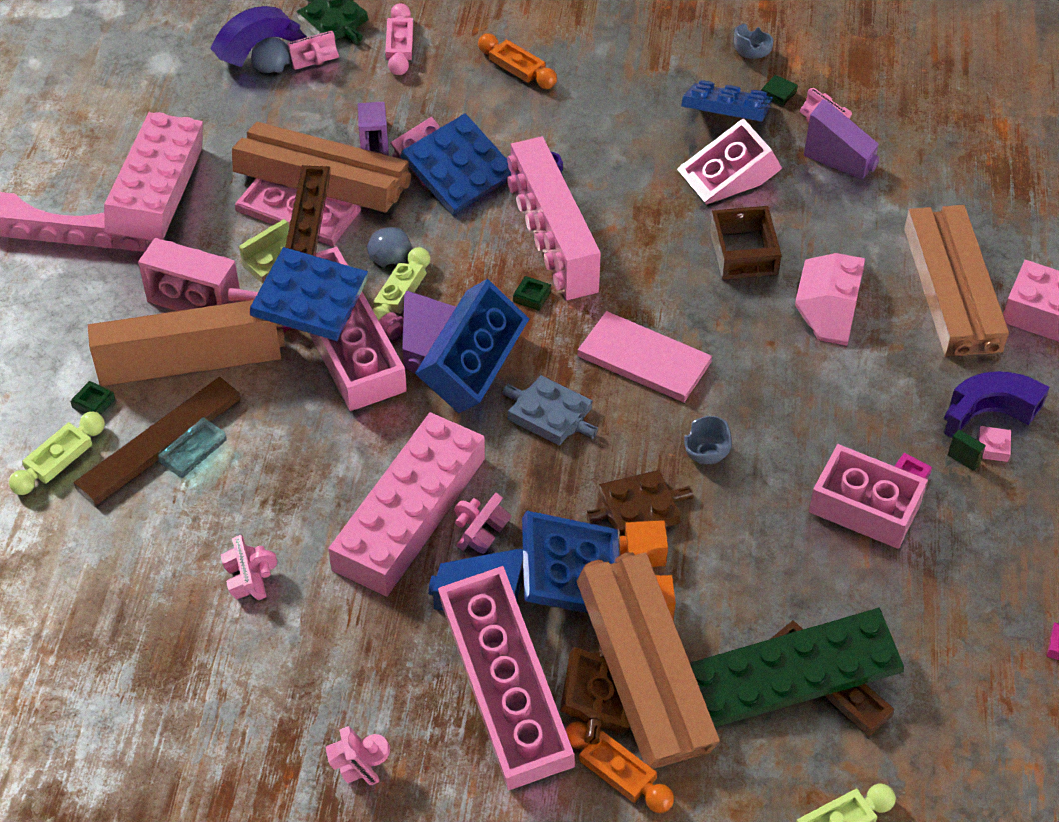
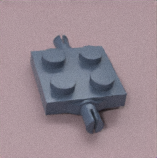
(550, 410)

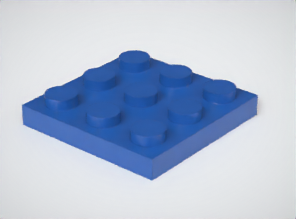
(727, 100)
(458, 164)
(309, 293)
(555, 555)

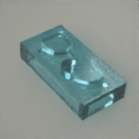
(192, 447)

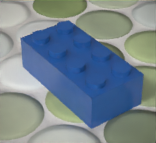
(472, 346)

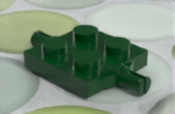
(334, 15)

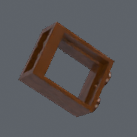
(749, 261)

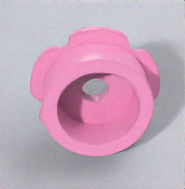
(392, 325)

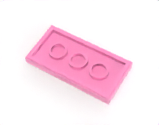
(275, 202)
(645, 356)

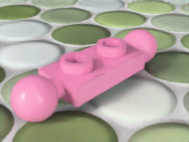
(399, 39)

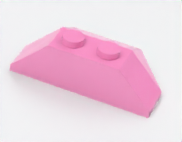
(830, 295)

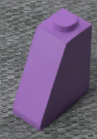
(373, 127)
(839, 142)
(421, 326)

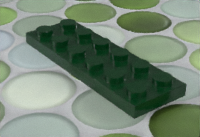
(797, 667)

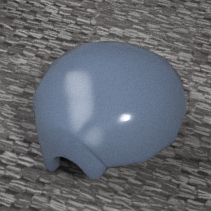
(752, 43)
(270, 55)
(389, 246)
(708, 440)

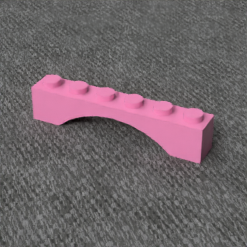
(26, 222)

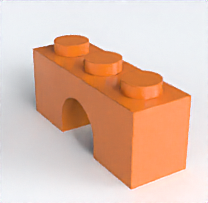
(652, 539)

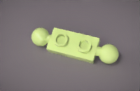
(403, 278)
(56, 453)
(854, 807)

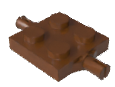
(639, 500)
(592, 695)

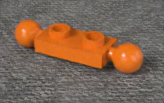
(517, 61)
(620, 768)

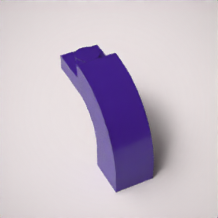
(249, 28)
(995, 392)

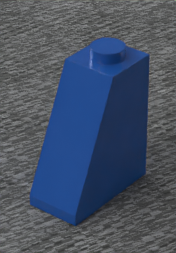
(461, 569)

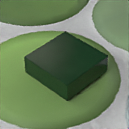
(780, 90)
(532, 293)
(92, 398)
(966, 450)

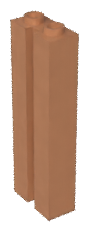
(356, 173)
(956, 281)
(182, 343)
(647, 660)

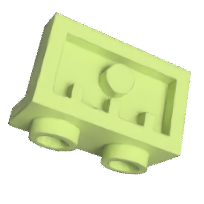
(262, 250)

